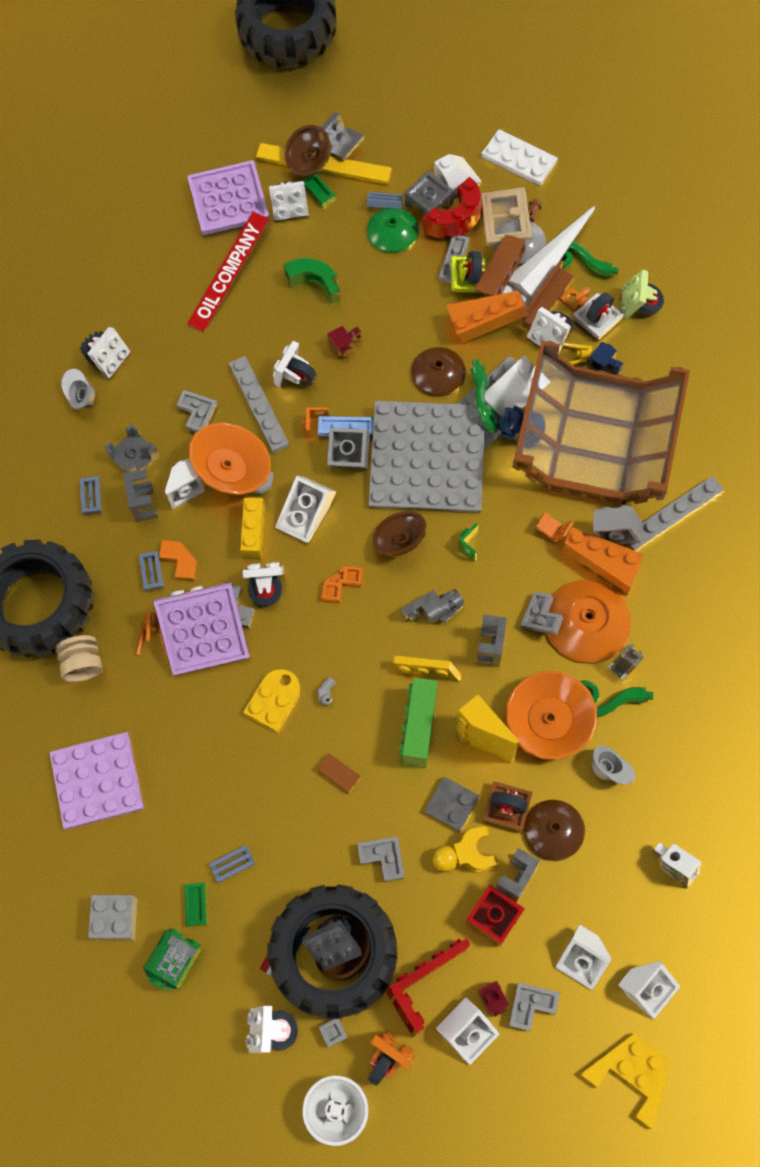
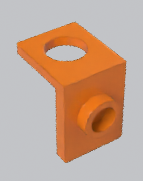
(580, 299)
(310, 414)
(552, 527)

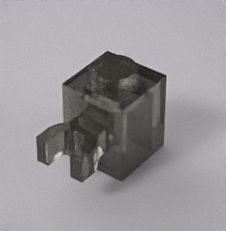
(626, 661)

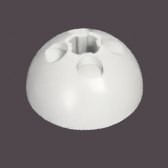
(324, 1116)

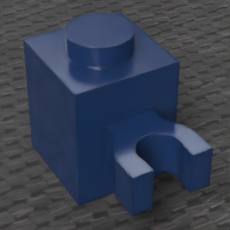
(604, 358)

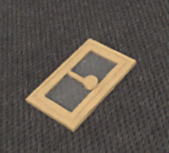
(505, 214)

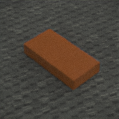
(338, 773)

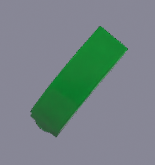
(312, 270)

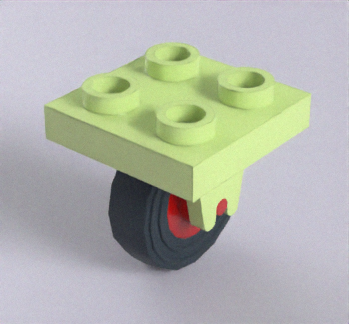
(640, 296)

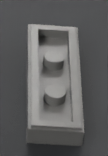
(457, 247)

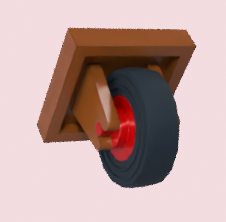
(507, 806)

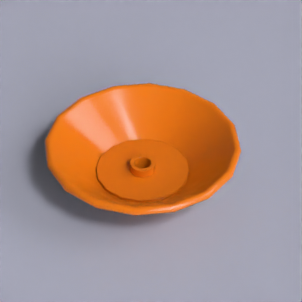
(232, 446)
(593, 638)
(557, 696)

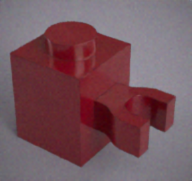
(343, 341)
(493, 999)

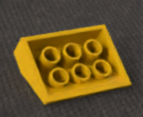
(485, 731)

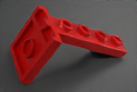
(403, 1002)

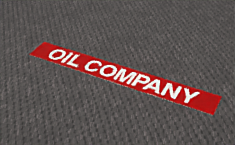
(228, 271)

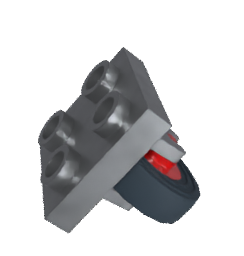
(332, 943)

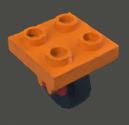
(392, 1051)

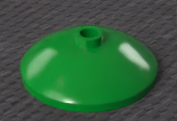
(396, 236)

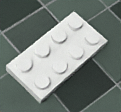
(519, 157)

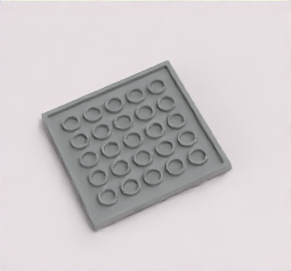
(427, 457)

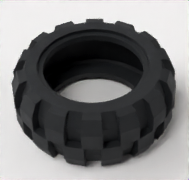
(286, 46)
(72, 610)
(297, 916)

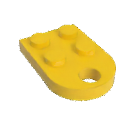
(273, 700)

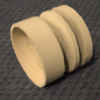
(79, 658)

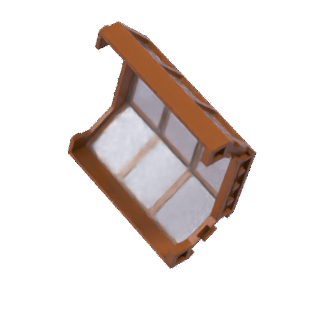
(599, 431)

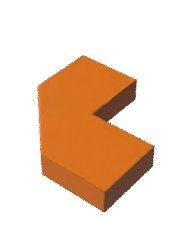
(177, 552)
(346, 576)

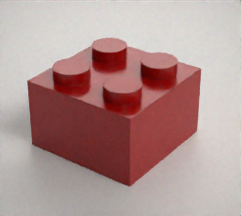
(495, 915)

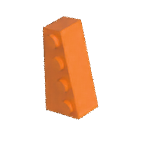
(486, 314)
(604, 558)

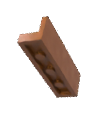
(501, 266)
(549, 293)

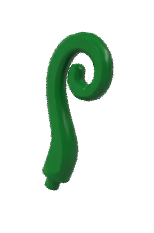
(600, 267)
(486, 412)
(632, 694)

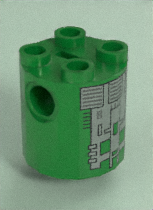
(171, 960)

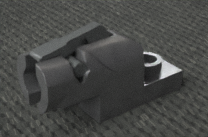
(434, 607)

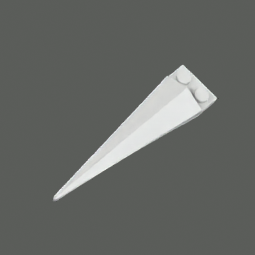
(536, 270)

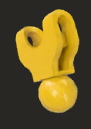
(465, 853)

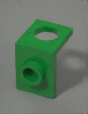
(465, 536)

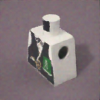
(685, 867)

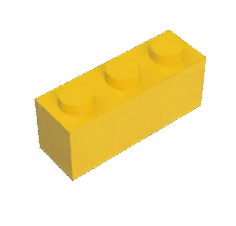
(252, 528)

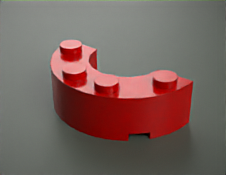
(457, 220)

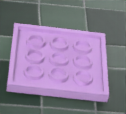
(227, 196)
(201, 628)
(96, 781)

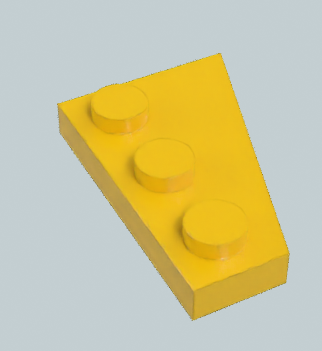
(428, 667)

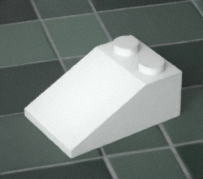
(512, 387)
(304, 508)

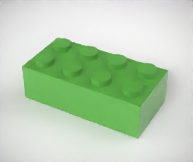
(420, 720)

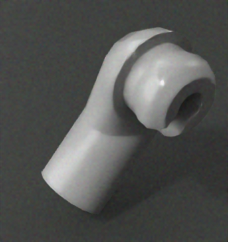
(267, 486)
(324, 691)

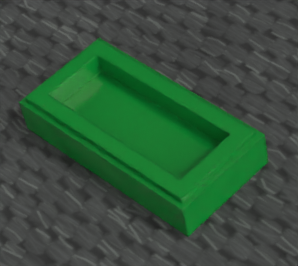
(319, 190)
(196, 904)

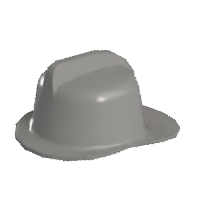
(77, 389)
(611, 766)

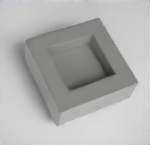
(333, 1032)

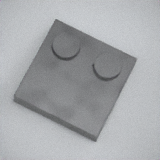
(452, 804)

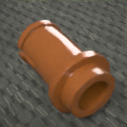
(534, 206)

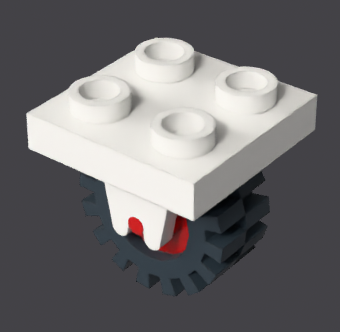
(105, 351)

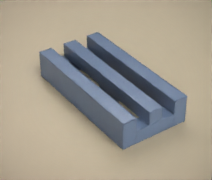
(385, 200)
(92, 509)
(153, 585)
(229, 856)

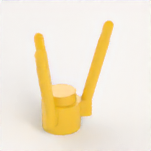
(583, 351)

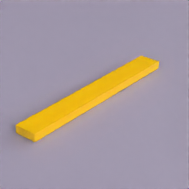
(334, 166)

